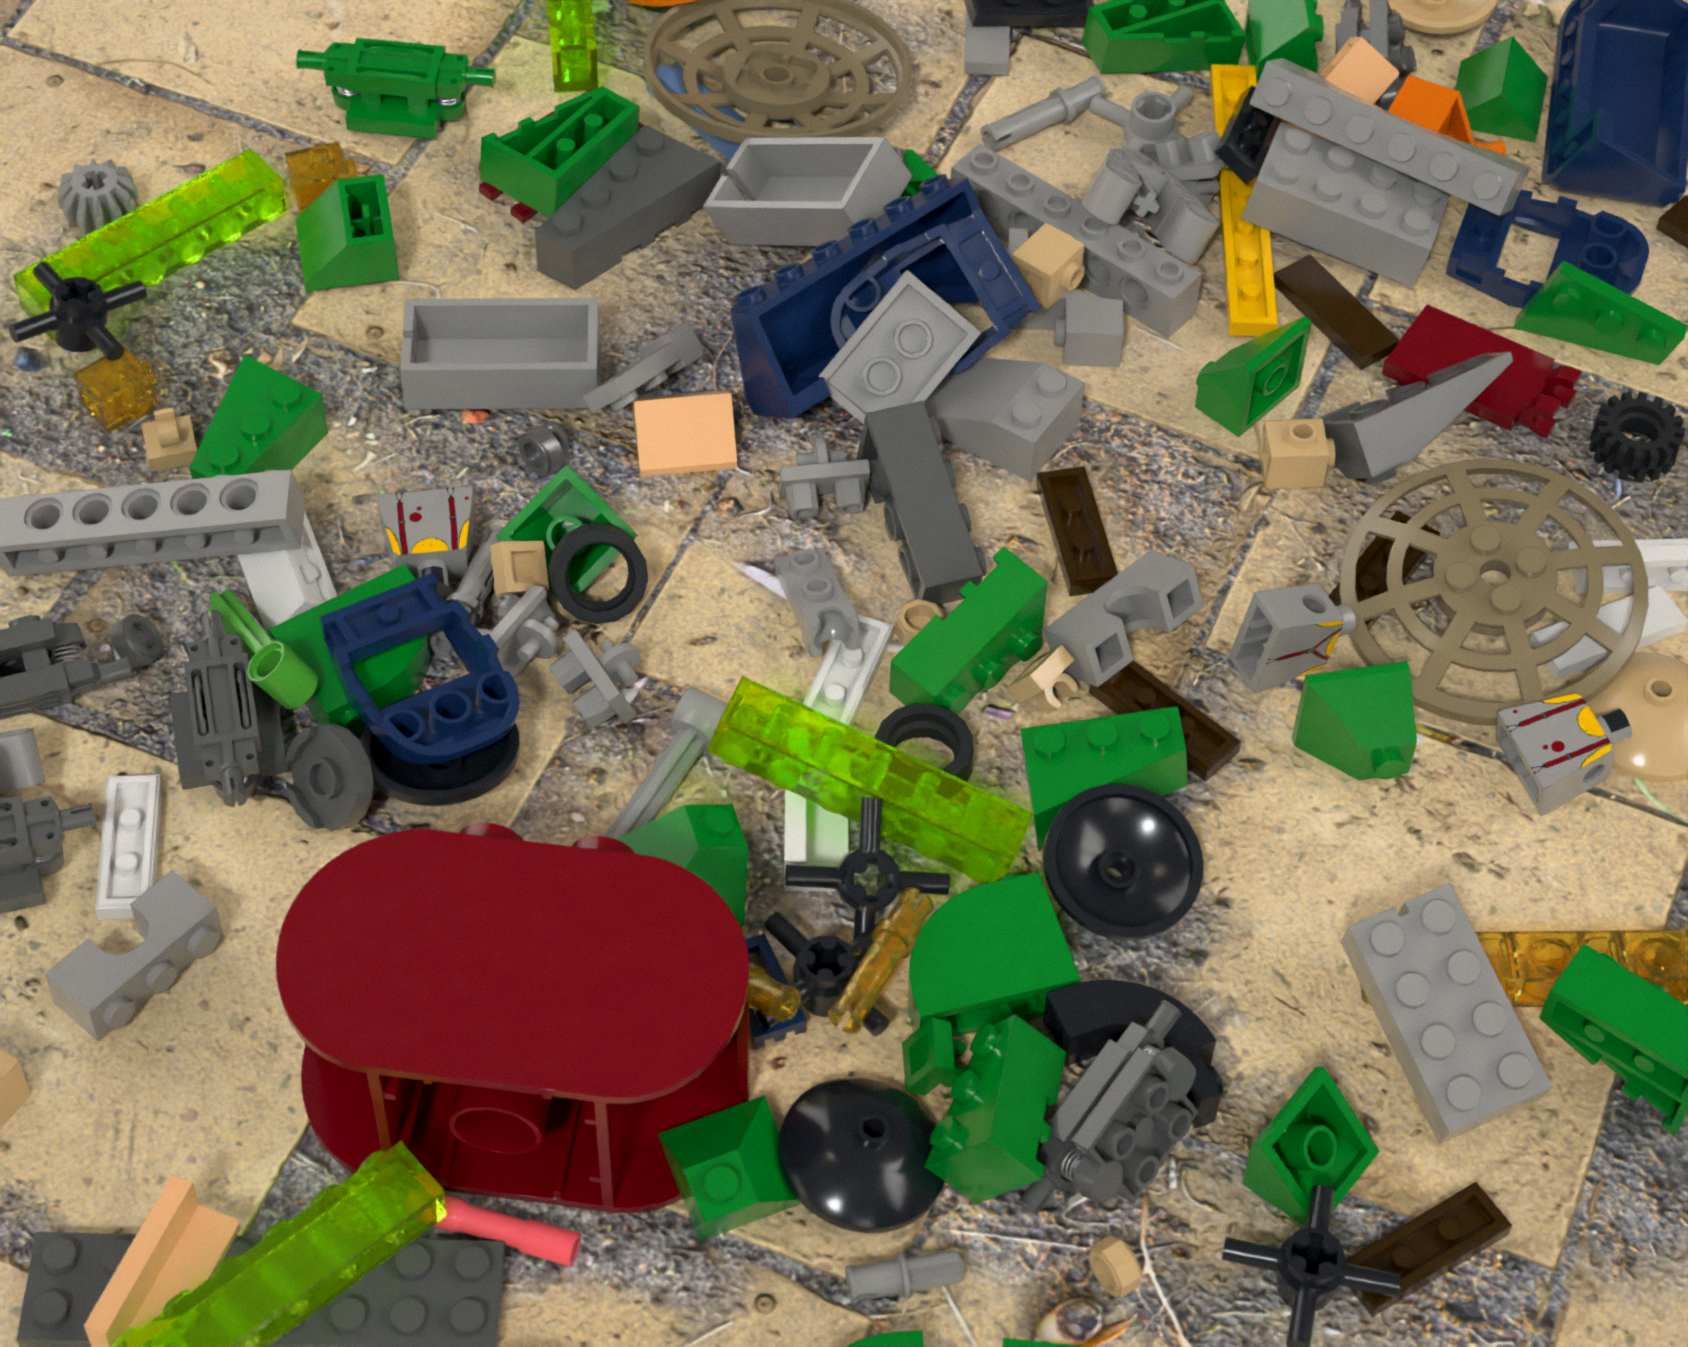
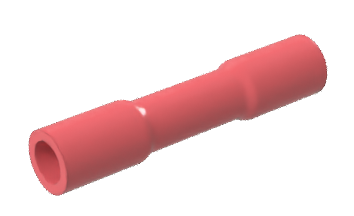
(527, 1236)

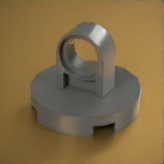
(329, 777)

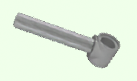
(693, 728)

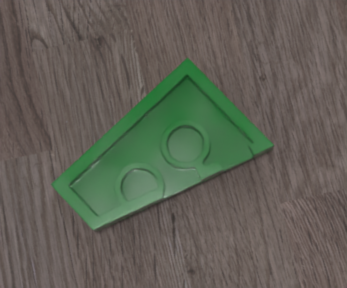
(1599, 316)

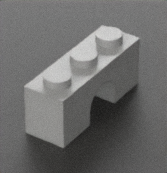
(1146, 594)
(108, 988)

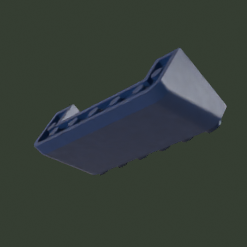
(1620, 102)
(786, 325)

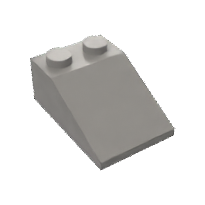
(1008, 412)

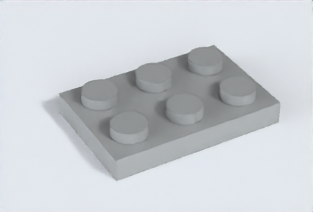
(898, 351)

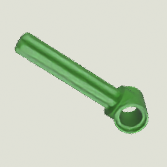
(271, 663)

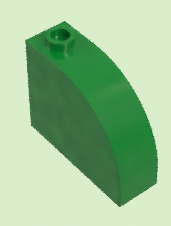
(385, 675)
(989, 956)

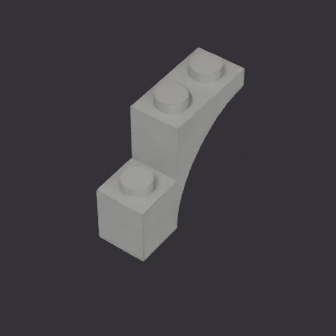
(1082, 323)

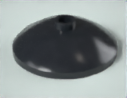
(442, 782)
(1138, 837)
(849, 1175)

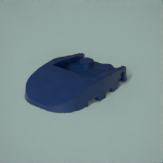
(1594, 243)
(979, 259)
(444, 719)

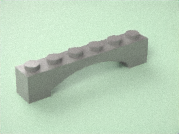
(1424, 154)

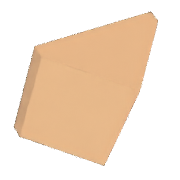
(684, 433)

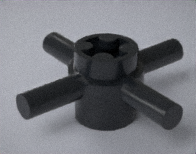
(78, 313)
(889, 878)
(822, 969)
(1315, 1250)

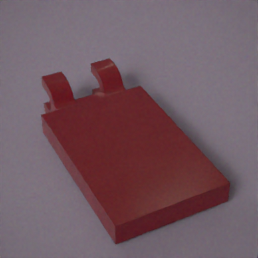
(1514, 396)

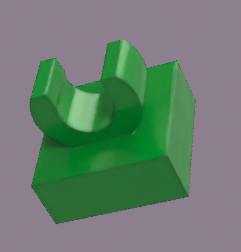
(931, 1057)

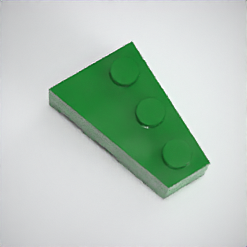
(1162, 35)
(557, 154)
(260, 424)
(976, 641)
(1126, 749)
(1628, 1026)
(998, 1112)

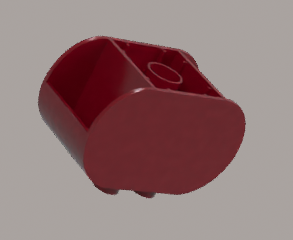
(515, 1011)

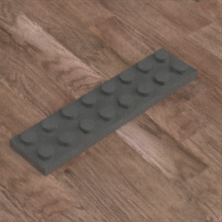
(417, 1298)

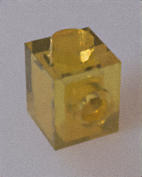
(315, 170)
(117, 390)

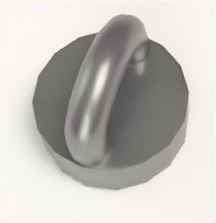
(544, 448)
(137, 639)

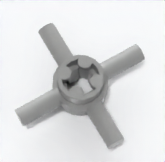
(1148, 120)

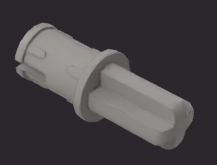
(903, 1275)

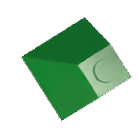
(1253, 377)
(558, 509)
(1359, 720)
(703, 842)
(728, 1168)

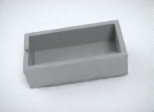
(805, 189)
(1346, 205)
(500, 353)
(1445, 1013)

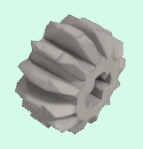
(96, 195)

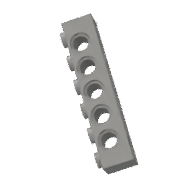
(1116, 261)
(151, 522)

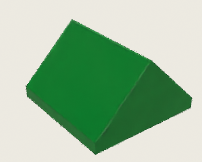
(1503, 91)
(1308, 1145)

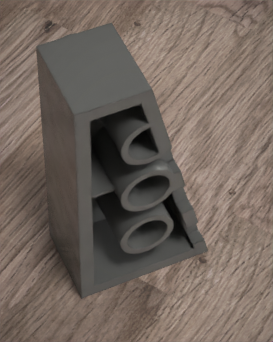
(623, 206)
(920, 502)

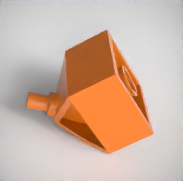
(1437, 110)

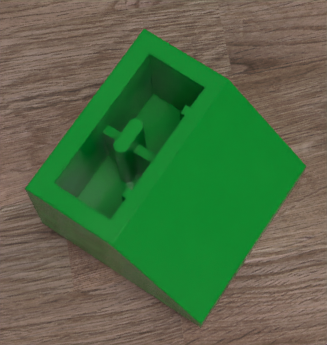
(1282, 31)
(348, 235)

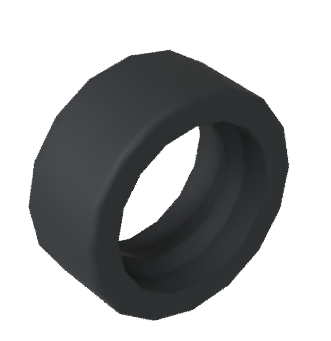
(598, 611)
(933, 723)

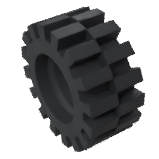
(1631, 455)

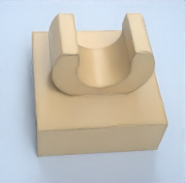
(169, 440)
(518, 566)
(1042, 676)

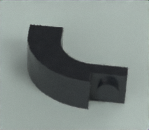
(1092, 1012)

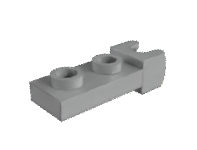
(659, 359)
(817, 600)

